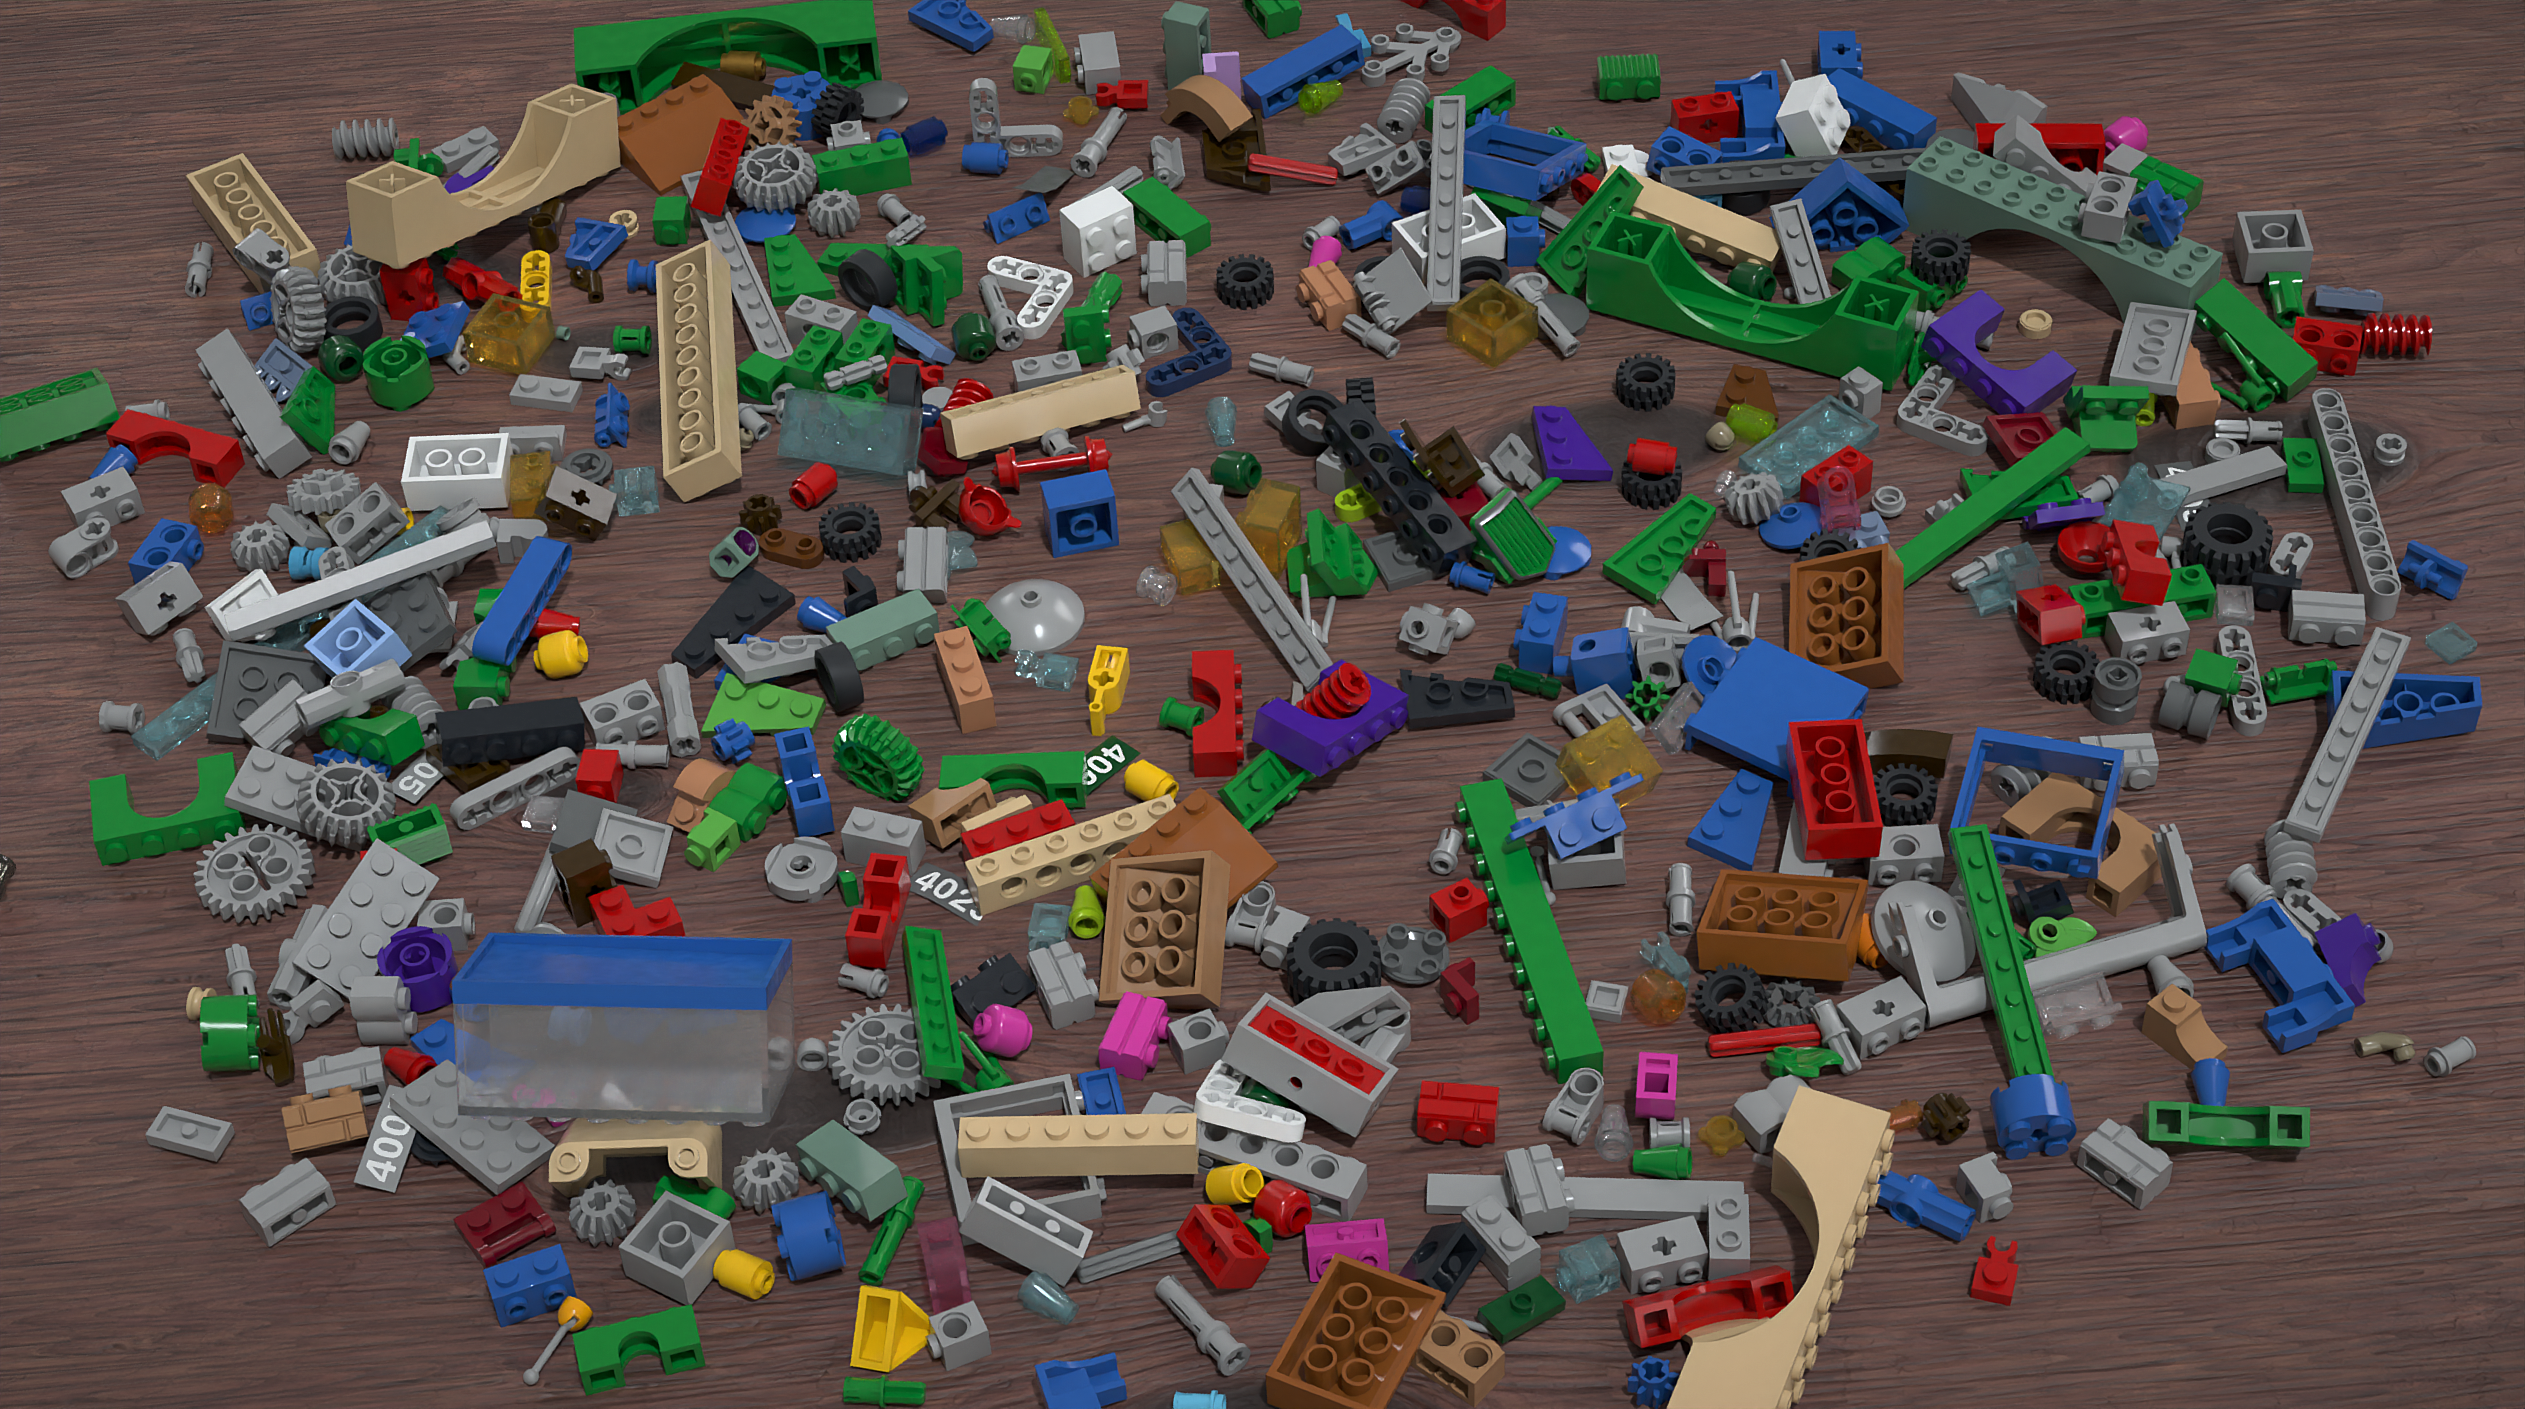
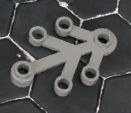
(1442, 40)

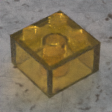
(1492, 322)
(509, 334)
(1272, 522)
(1605, 755)

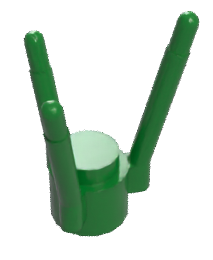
(2253, 390)
(989, 1077)

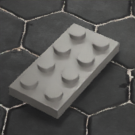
(2153, 348)
(269, 790)
(369, 910)
(491, 1149)

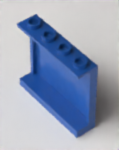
(1759, 699)

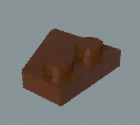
(1749, 387)

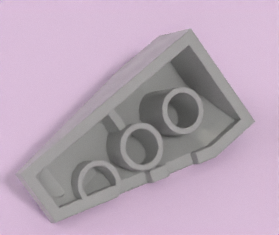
(1994, 103)

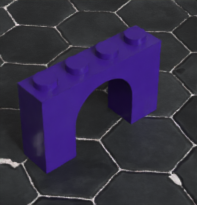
(1953, 344)
(1327, 743)

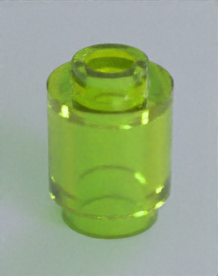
(1751, 422)

